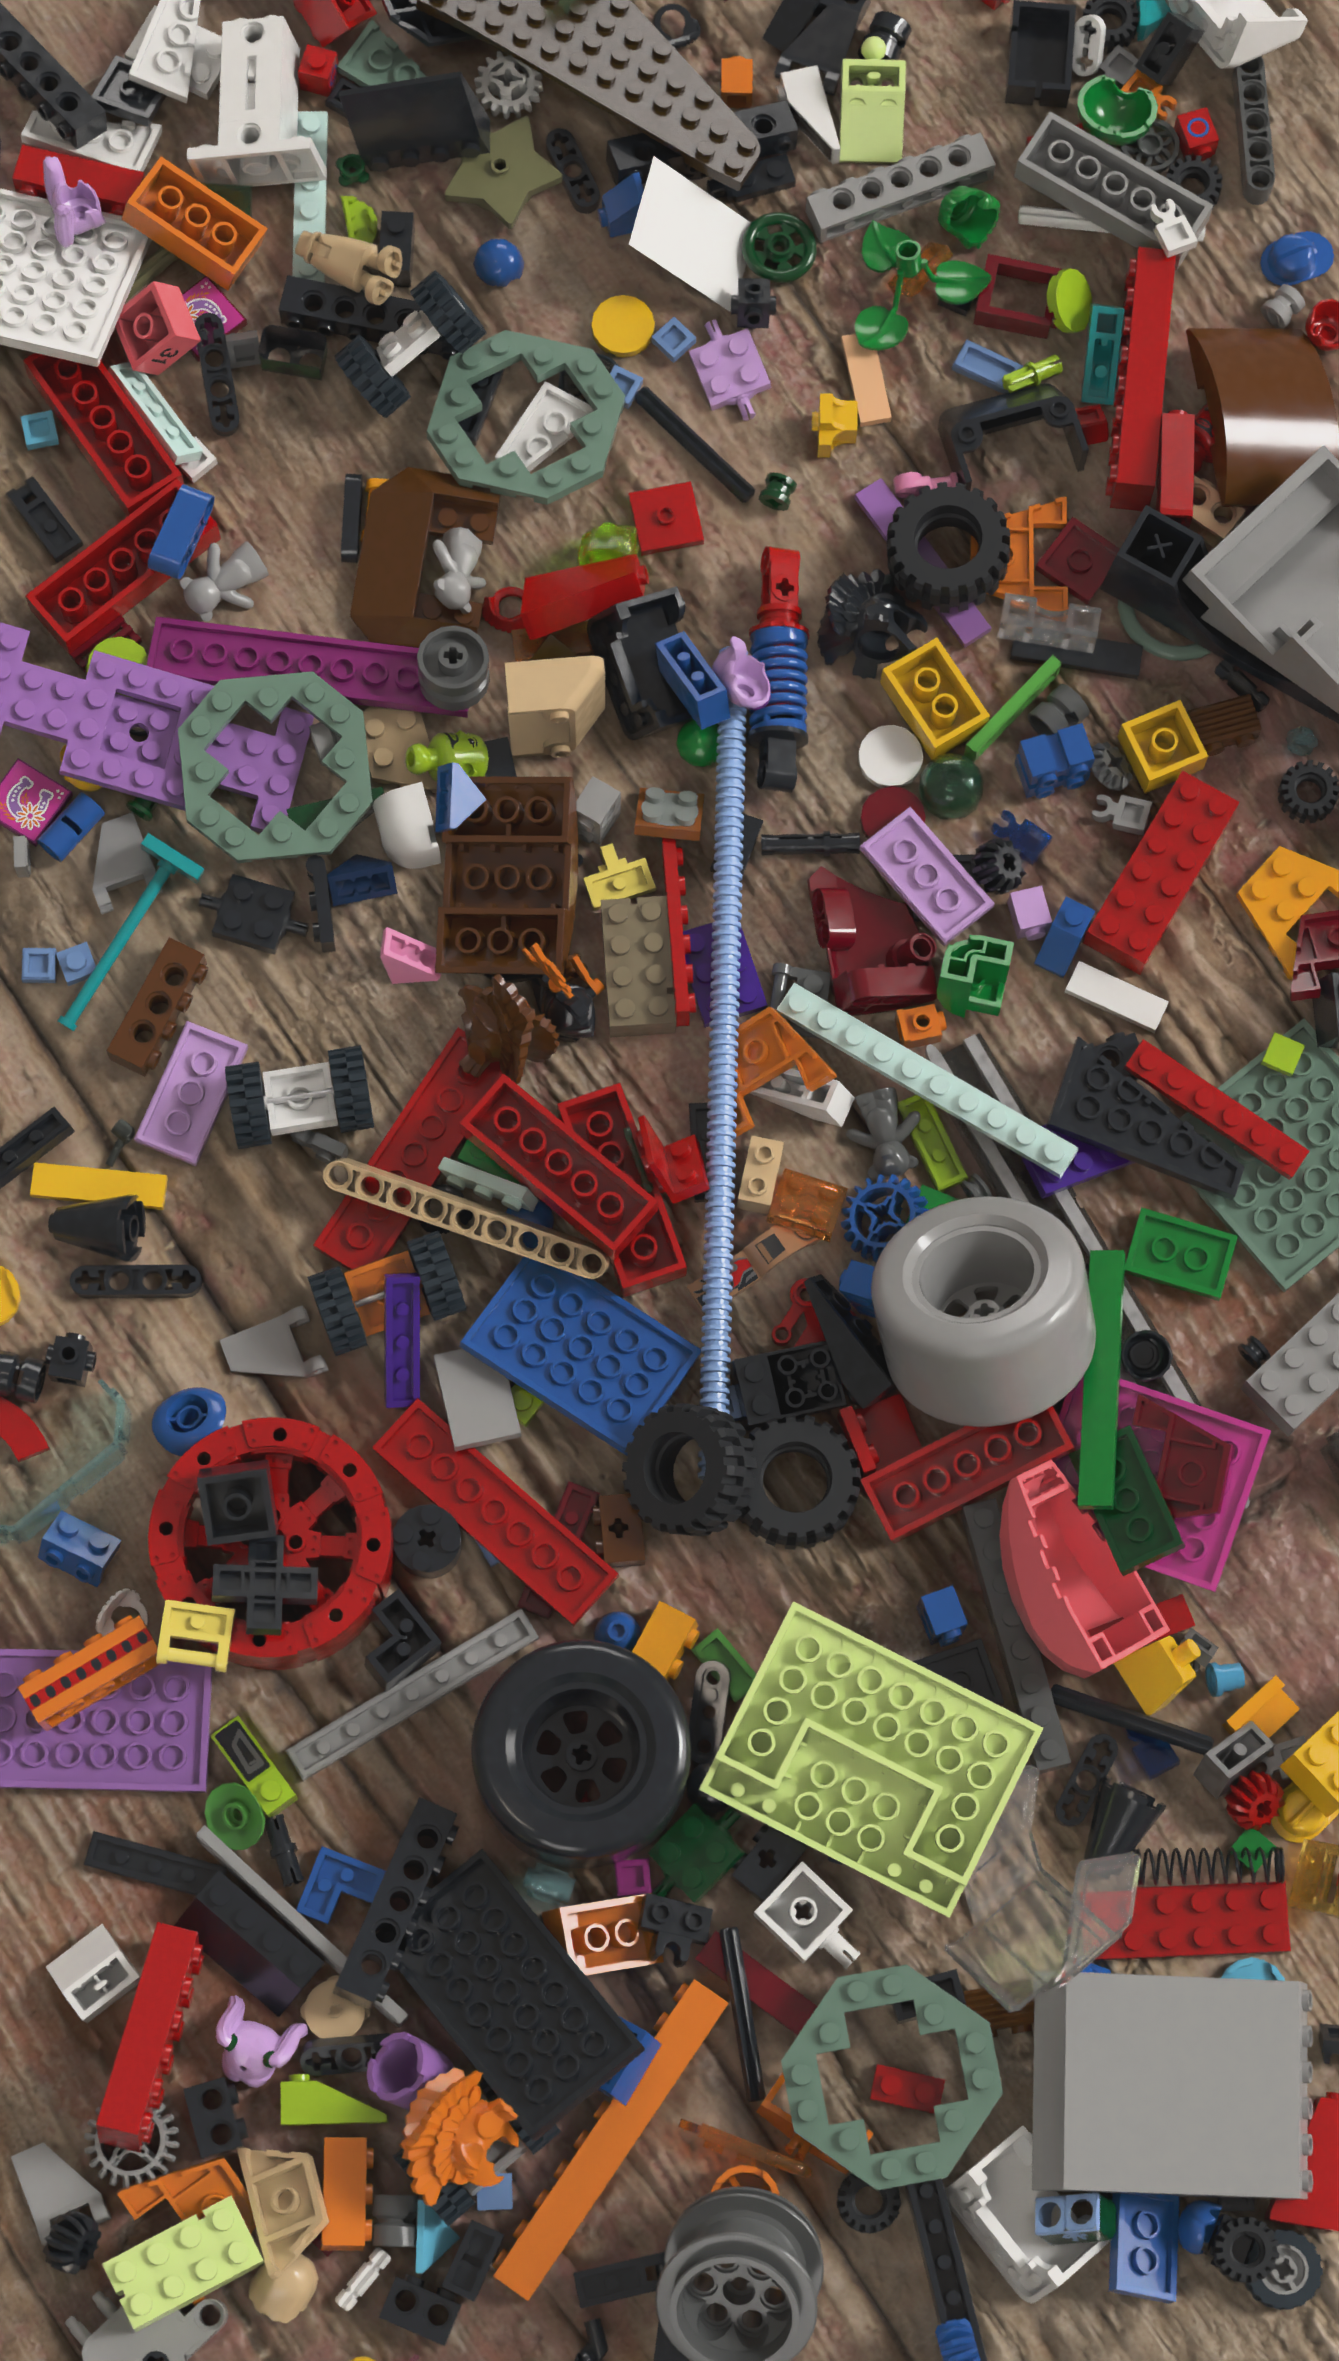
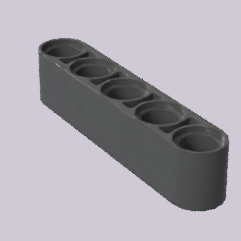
(1250, 140)

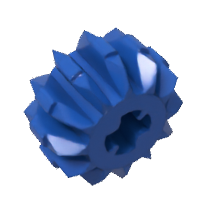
(957, 2341)

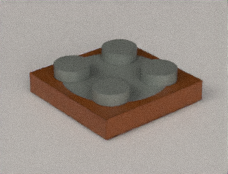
(669, 814)

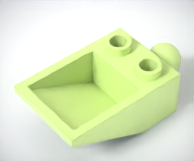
(872, 112)

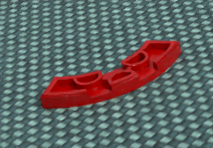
(20, 1432)

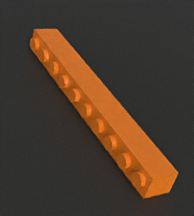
(607, 2144)

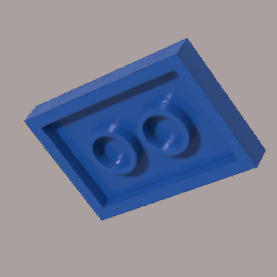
(1145, 2246)

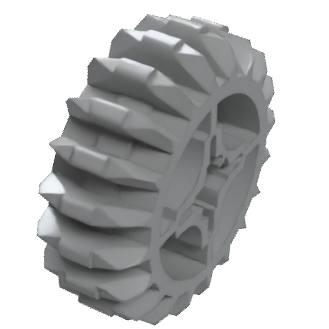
(120, 2154)

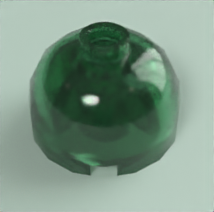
(951, 786)

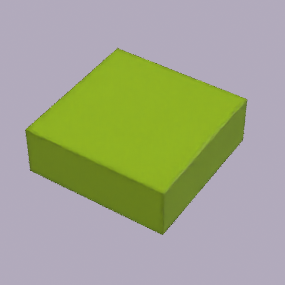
(1282, 1054)

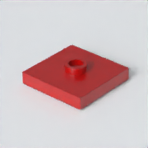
(666, 518)

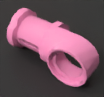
(911, 482)

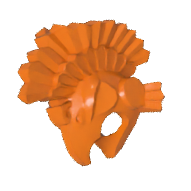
(451, 2134)

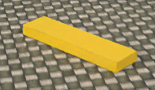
(93, 1184)

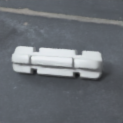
(362, 2279)

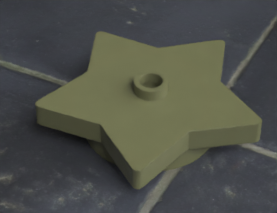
(505, 176)

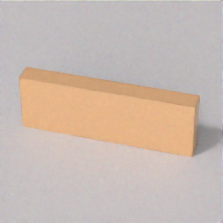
(866, 382)

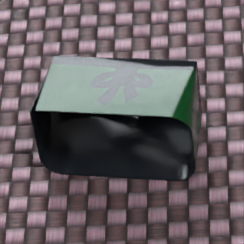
(289, 339)

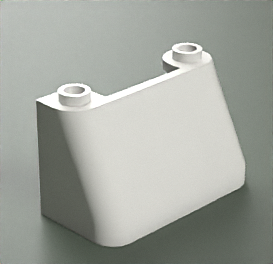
(1240, 28)
(999, 2212)

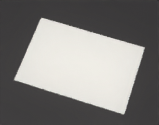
(690, 234)

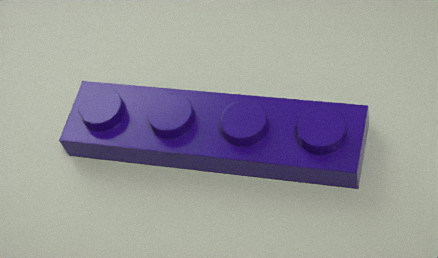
(401, 1339)

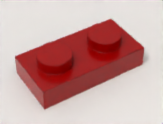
(906, 2089)

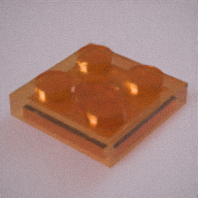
(807, 1205)

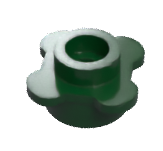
(348, 162)

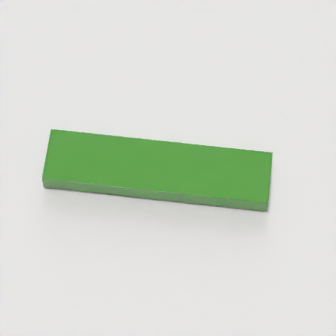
(1013, 708)

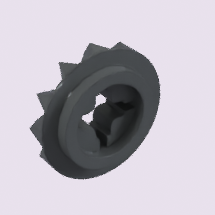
(1113, 777)

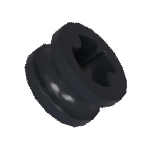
(1254, 1352)

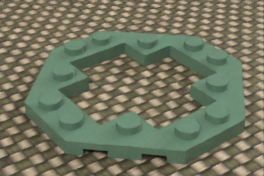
(543, 360)
(268, 698)
(848, 2140)

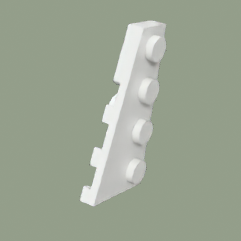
(168, 49)
(120, 145)

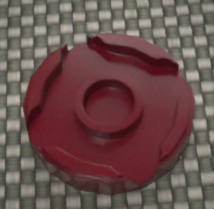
(885, 806)

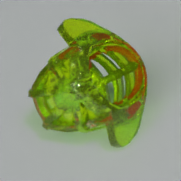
(607, 543)

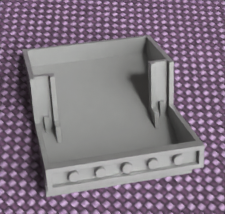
(1278, 580)
(1173, 2087)

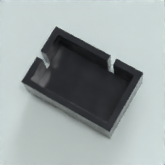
(1040, 53)

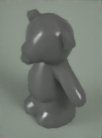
(881, 1114)

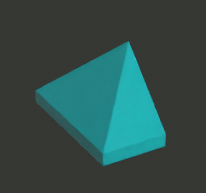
(1150, 16)

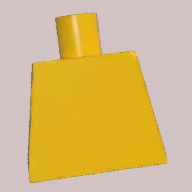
(1158, 1672)

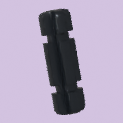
(1242, 684)

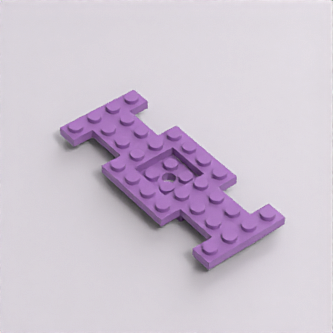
(98, 724)

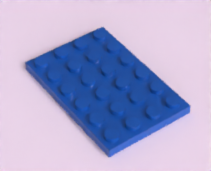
(580, 1349)

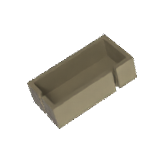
(638, 966)

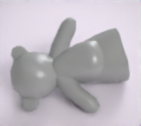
(458, 557)
(221, 581)

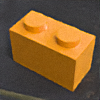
(666, 1639)

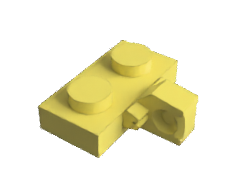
(618, 878)

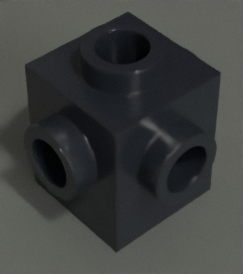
(753, 303)
(73, 1370)

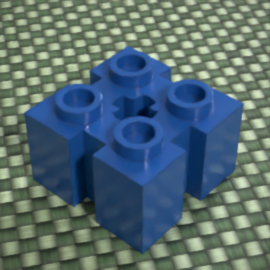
(1054, 761)

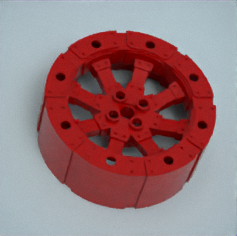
(370, 1573)

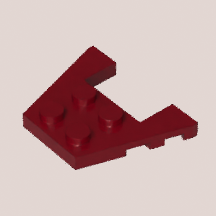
(1315, 951)
(1191, 1464)

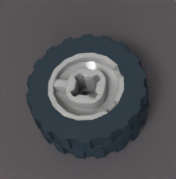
(1295, 2273)

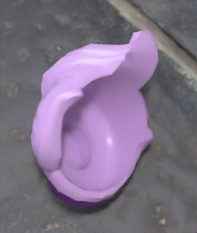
(742, 676)

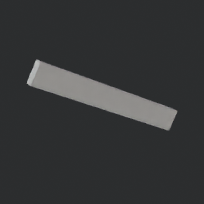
(412, 1694)
(288, 1914)

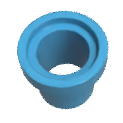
(1224, 1678)

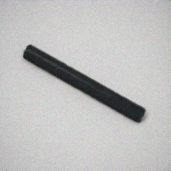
(694, 444)
(1131, 1720)
(742, 2014)

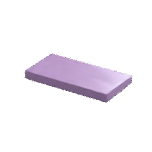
(927, 876)
(190, 1094)

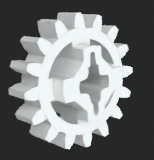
(514, 97)

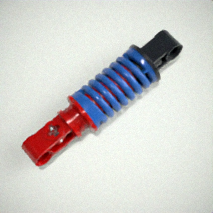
(781, 646)

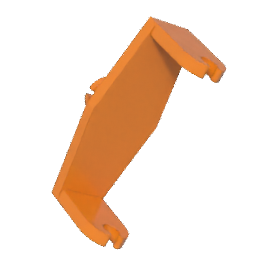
(783, 2122)

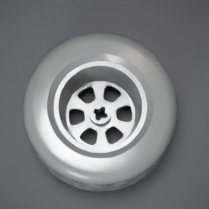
(993, 1360)

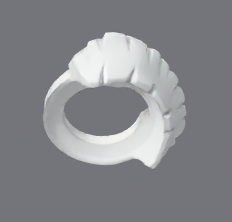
(122, 1598)

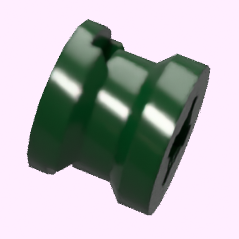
(777, 491)

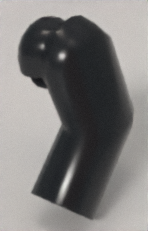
(596, 2346)

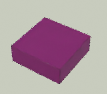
(632, 1877)

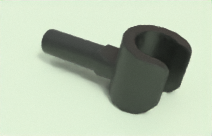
(125, 1134)

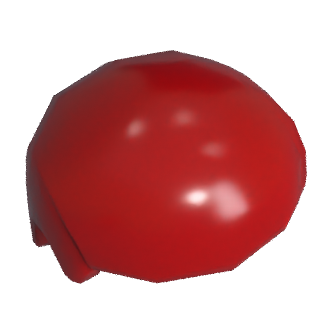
(1323, 325)

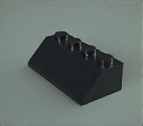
(250, 1944)

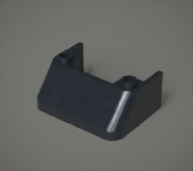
(964, 425)

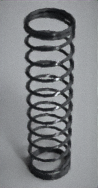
(1279, 1864)

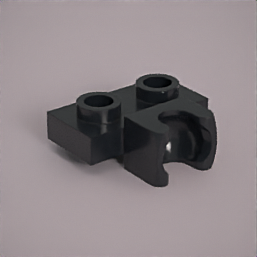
(674, 1926)

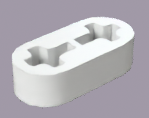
(1095, 44)

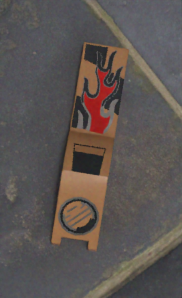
(757, 1260)

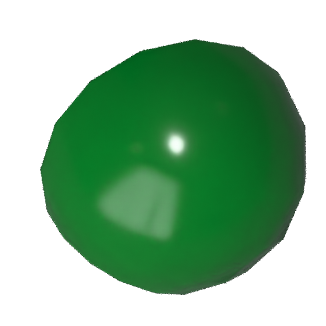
(1114, 114)

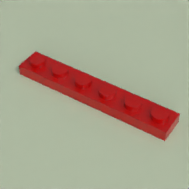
(679, 943)
(1216, 1109)

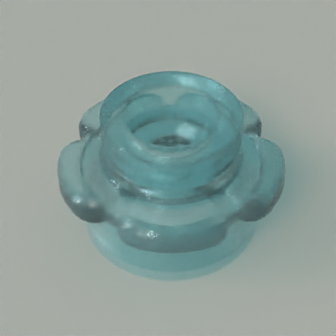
(1301, 741)

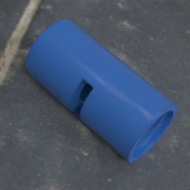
(71, 827)

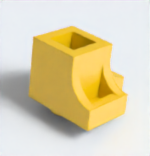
(835, 423)

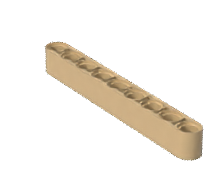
(450, 1218)

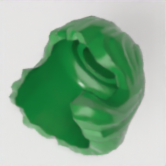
(969, 215)

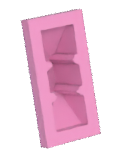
(407, 958)

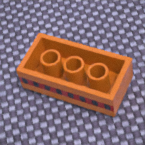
(90, 1673)

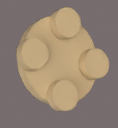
(330, 2014)

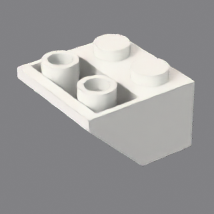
(93, 1973)

